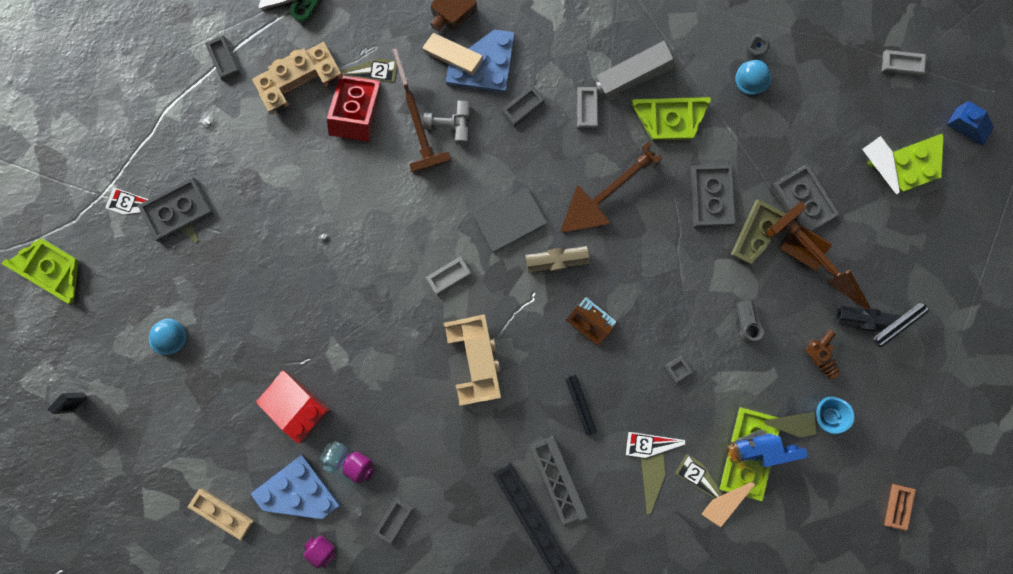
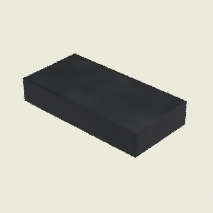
(67, 403)

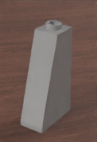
(636, 70)

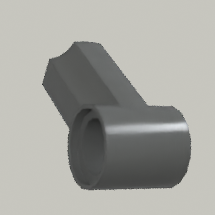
(749, 319)

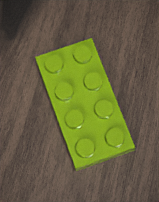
(742, 473)

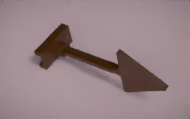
(428, 158)
(585, 212)
(843, 281)

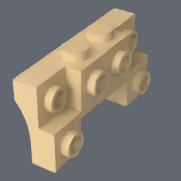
(294, 71)
(480, 359)

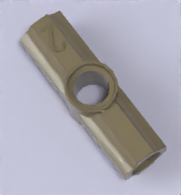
(557, 259)

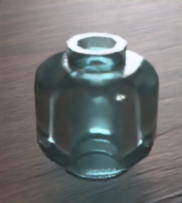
(334, 457)

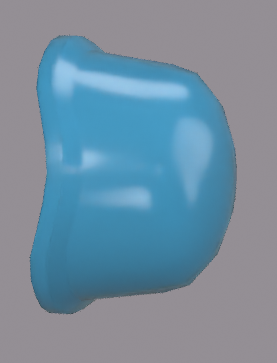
(753, 77)
(167, 337)
(834, 415)

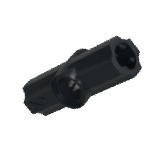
(864, 319)

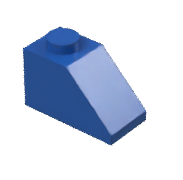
(972, 122)

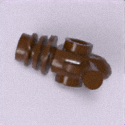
(821, 355)

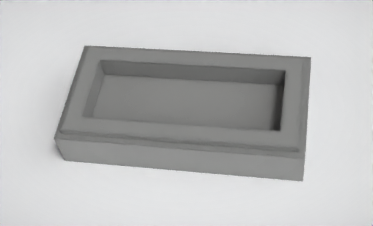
(903, 62)
(587, 107)
(448, 275)

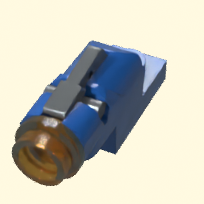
(765, 447)

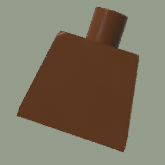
(451, 13)

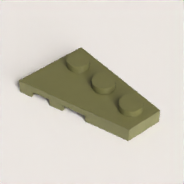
(753, 238)

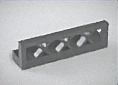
(567, 481)

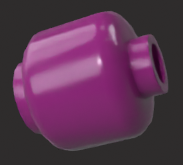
(358, 467)
(319, 551)

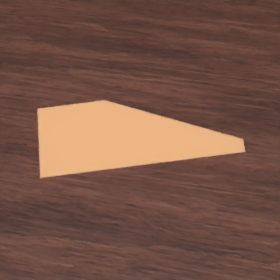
(723, 506)

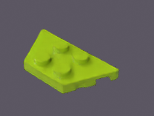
(671, 116)
(918, 163)
(47, 268)

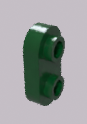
(308, 6)

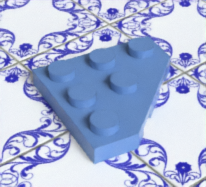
(494, 69)
(296, 492)

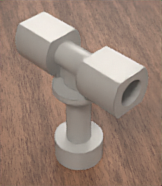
(457, 122)

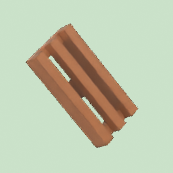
(895, 489)

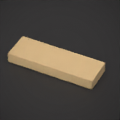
(453, 53)
(220, 514)

